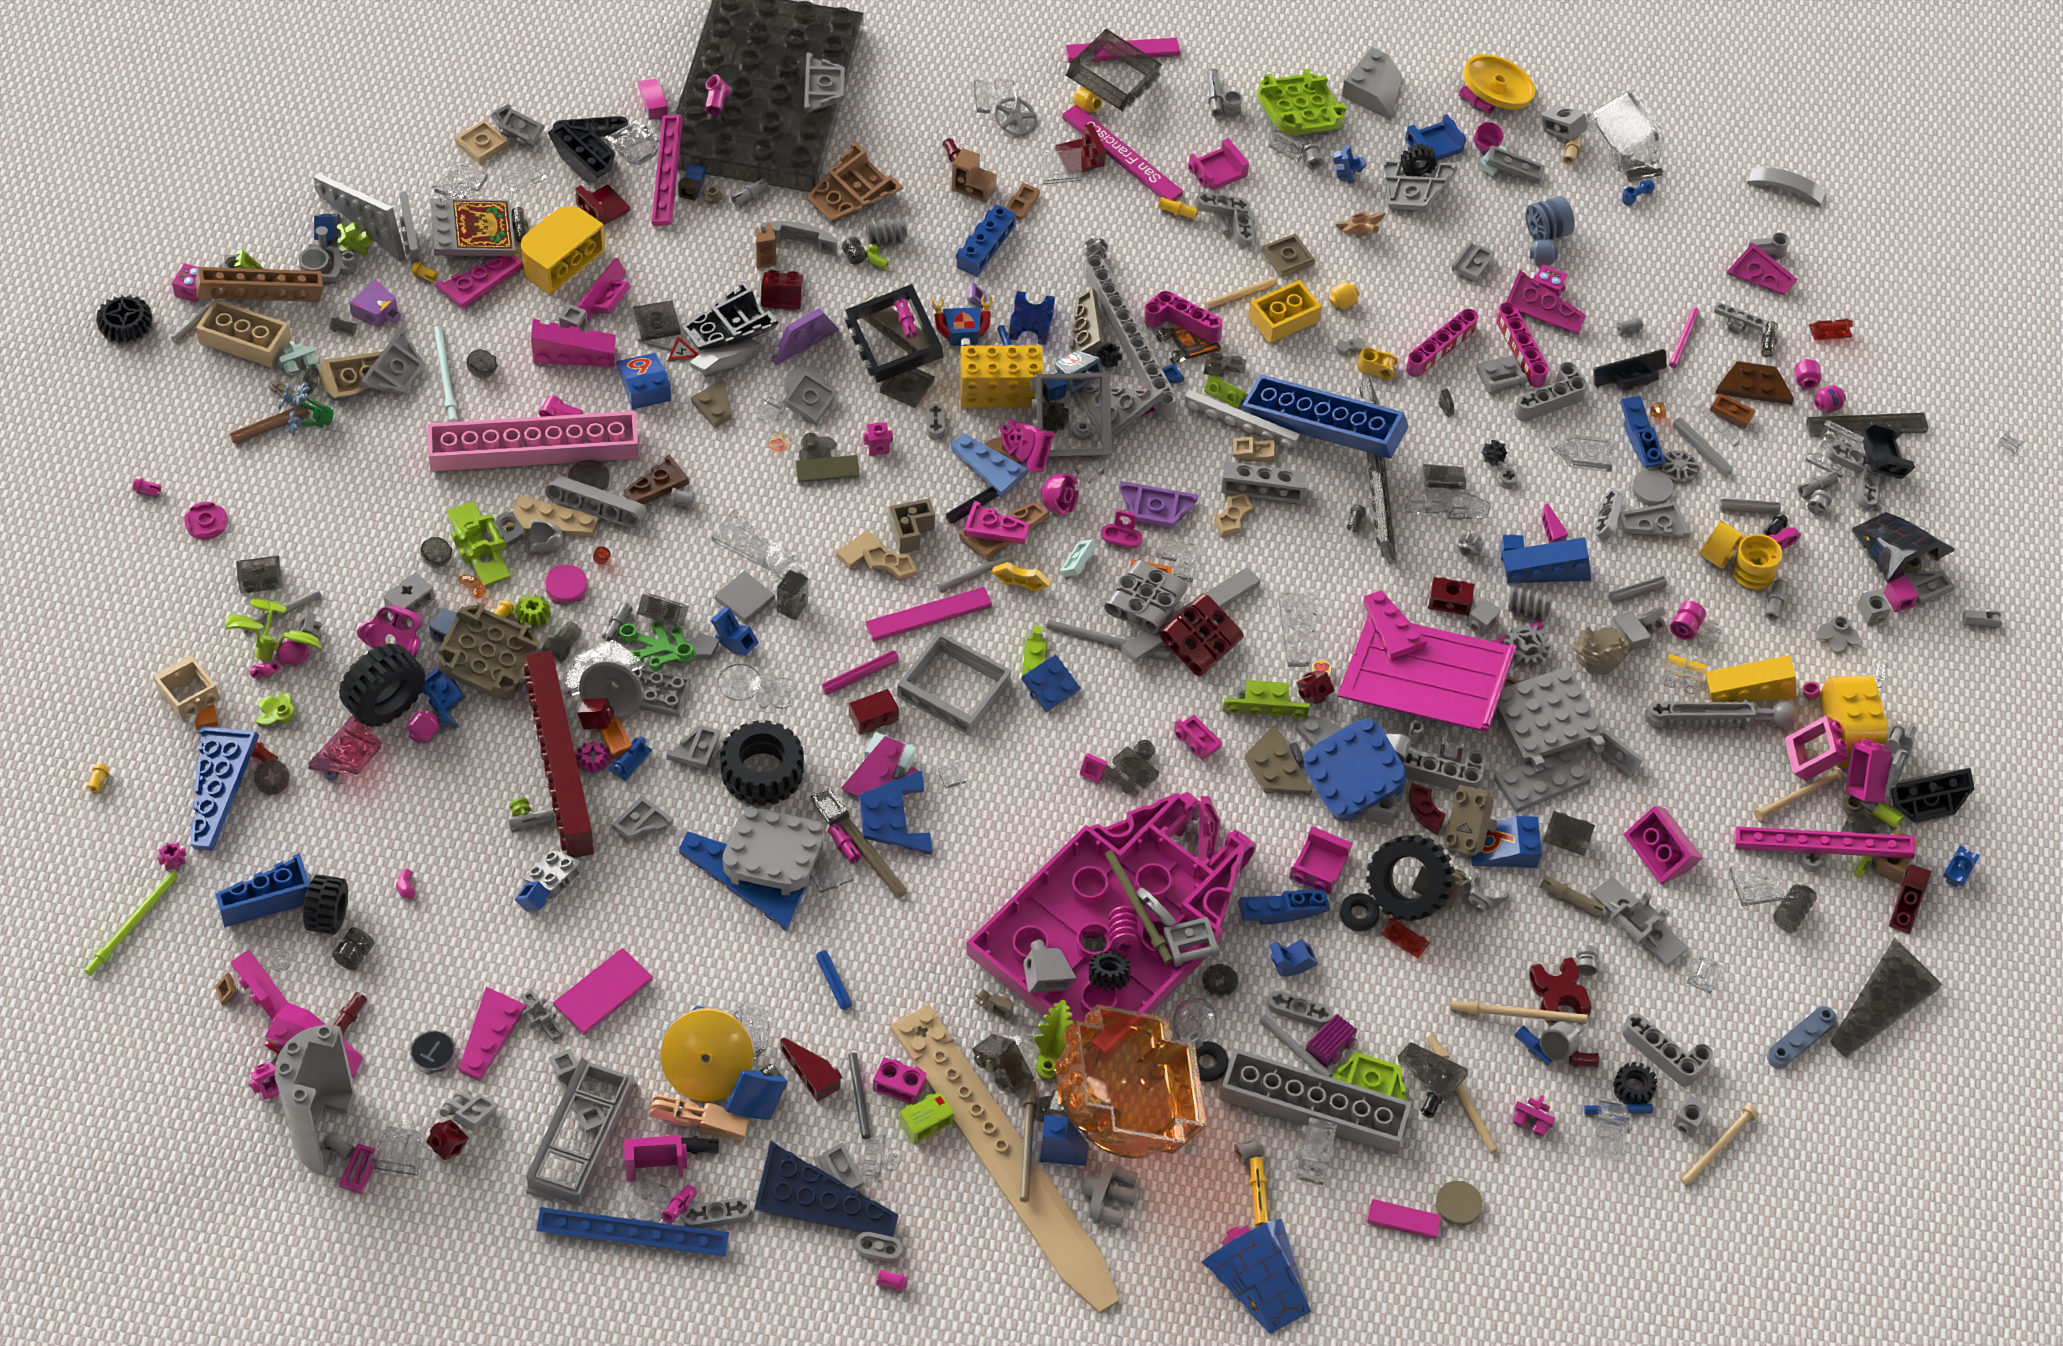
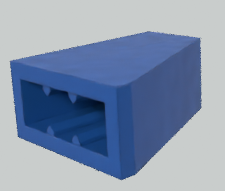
(1062, 1142)

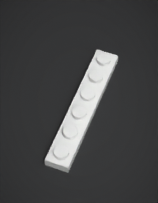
(1237, 417)

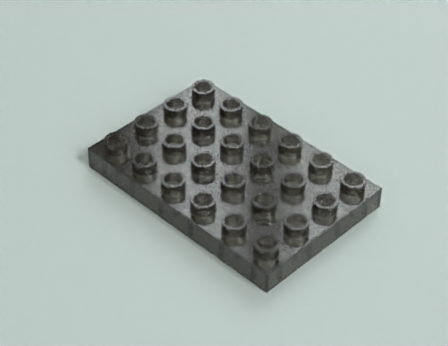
(762, 57)

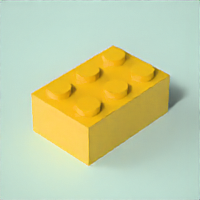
(1285, 311)

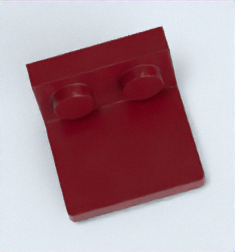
(1092, 148)
(601, 204)
(781, 289)

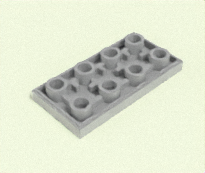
(662, 691)

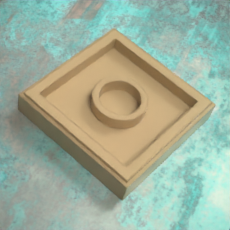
(482, 141)

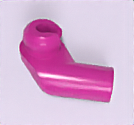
(264, 670)
(403, 885)

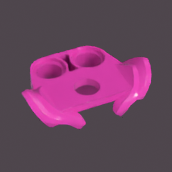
(375, 631)

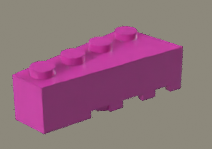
(571, 346)

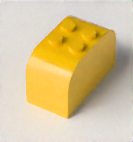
(561, 247)
(1858, 709)

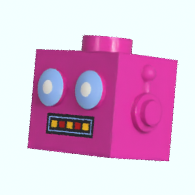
(1551, 279)
(184, 283)

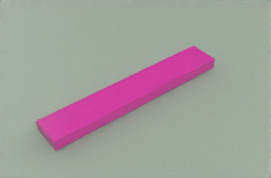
(1152, 47)
(667, 170)
(928, 614)

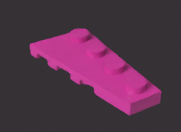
(479, 280)
(1544, 305)
(490, 1030)

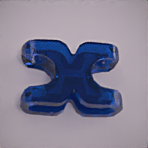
(1031, 317)

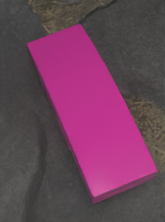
(653, 98)

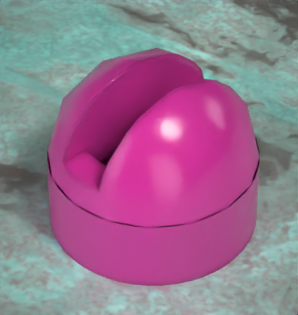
(1811, 690)

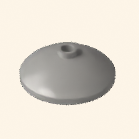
(598, 683)

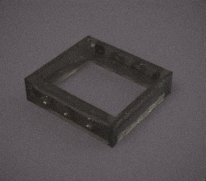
(1127, 53)

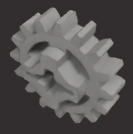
(1535, 648)

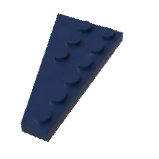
(811, 1195)

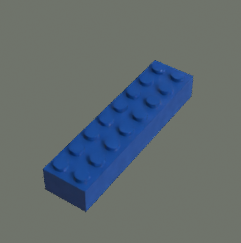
(1327, 416)

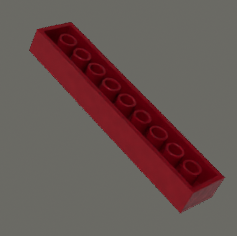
(558, 755)

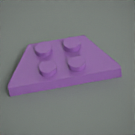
(803, 334)
(1155, 504)

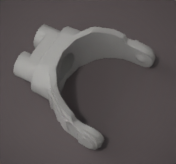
(1480, 900)

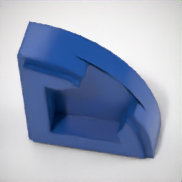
(1173, 374)

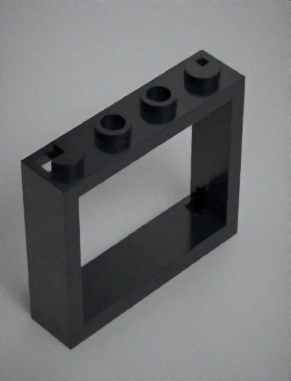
(907, 362)

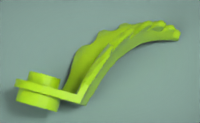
(1052, 1039)

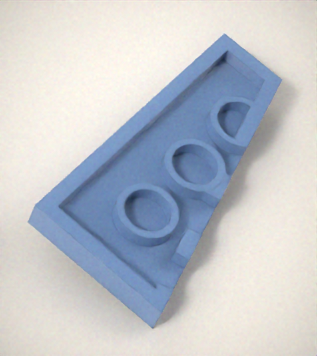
(994, 467)

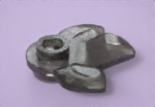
(819, 449)

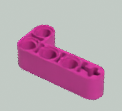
(1183, 313)

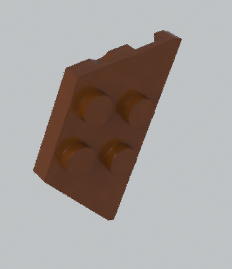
(1755, 383)

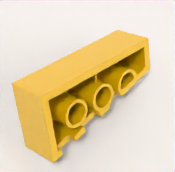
(1753, 681)

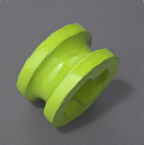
(519, 806)

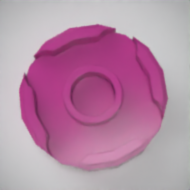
(205, 520)

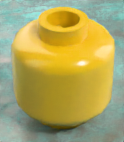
(1087, 100)
(1344, 295)

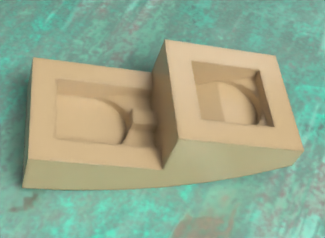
(1247, 449)

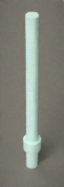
(450, 403)

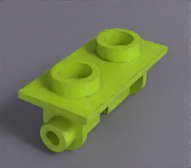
(1225, 391)

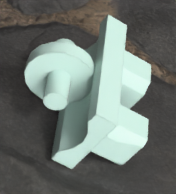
(297, 354)

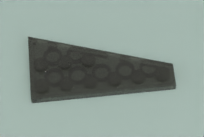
(1889, 994)

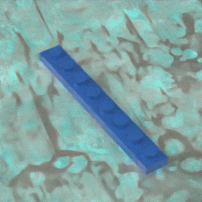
(632, 1231)

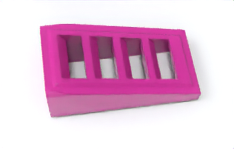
(1553, 527)

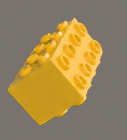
(998, 375)

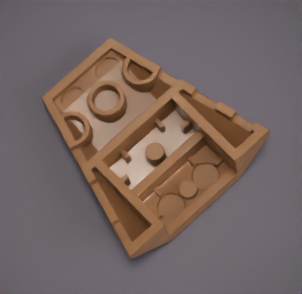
(851, 185)

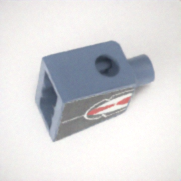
(1078, 363)

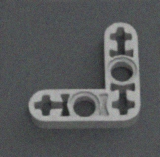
(1235, 207)
(1841, 455)

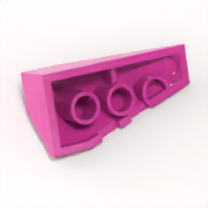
(294, 1020)

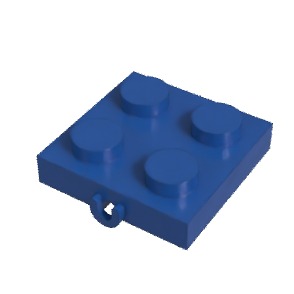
(1050, 683)

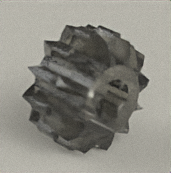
(1054, 416)

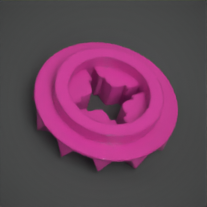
(601, 759)

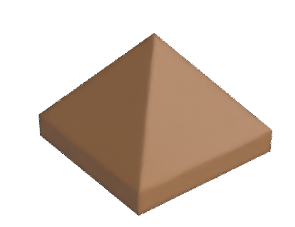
(226, 988)

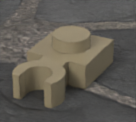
(997, 1004)

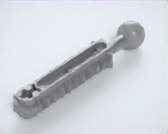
(1718, 714)

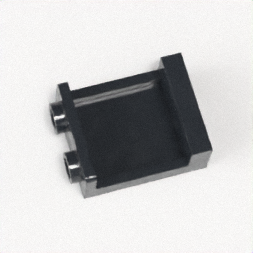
(1883, 450)

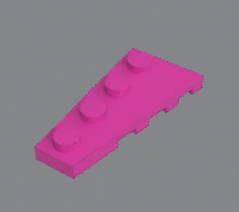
(1394, 628)

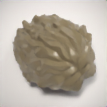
(1601, 650)

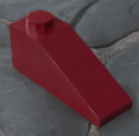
(812, 1069)

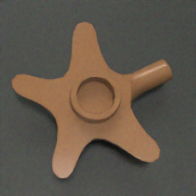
(1361, 223)

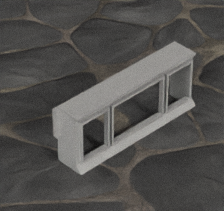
(549, 1188)

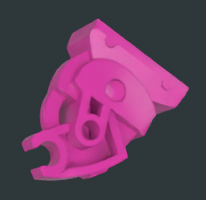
(1029, 445)

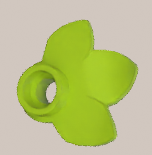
(275, 709)

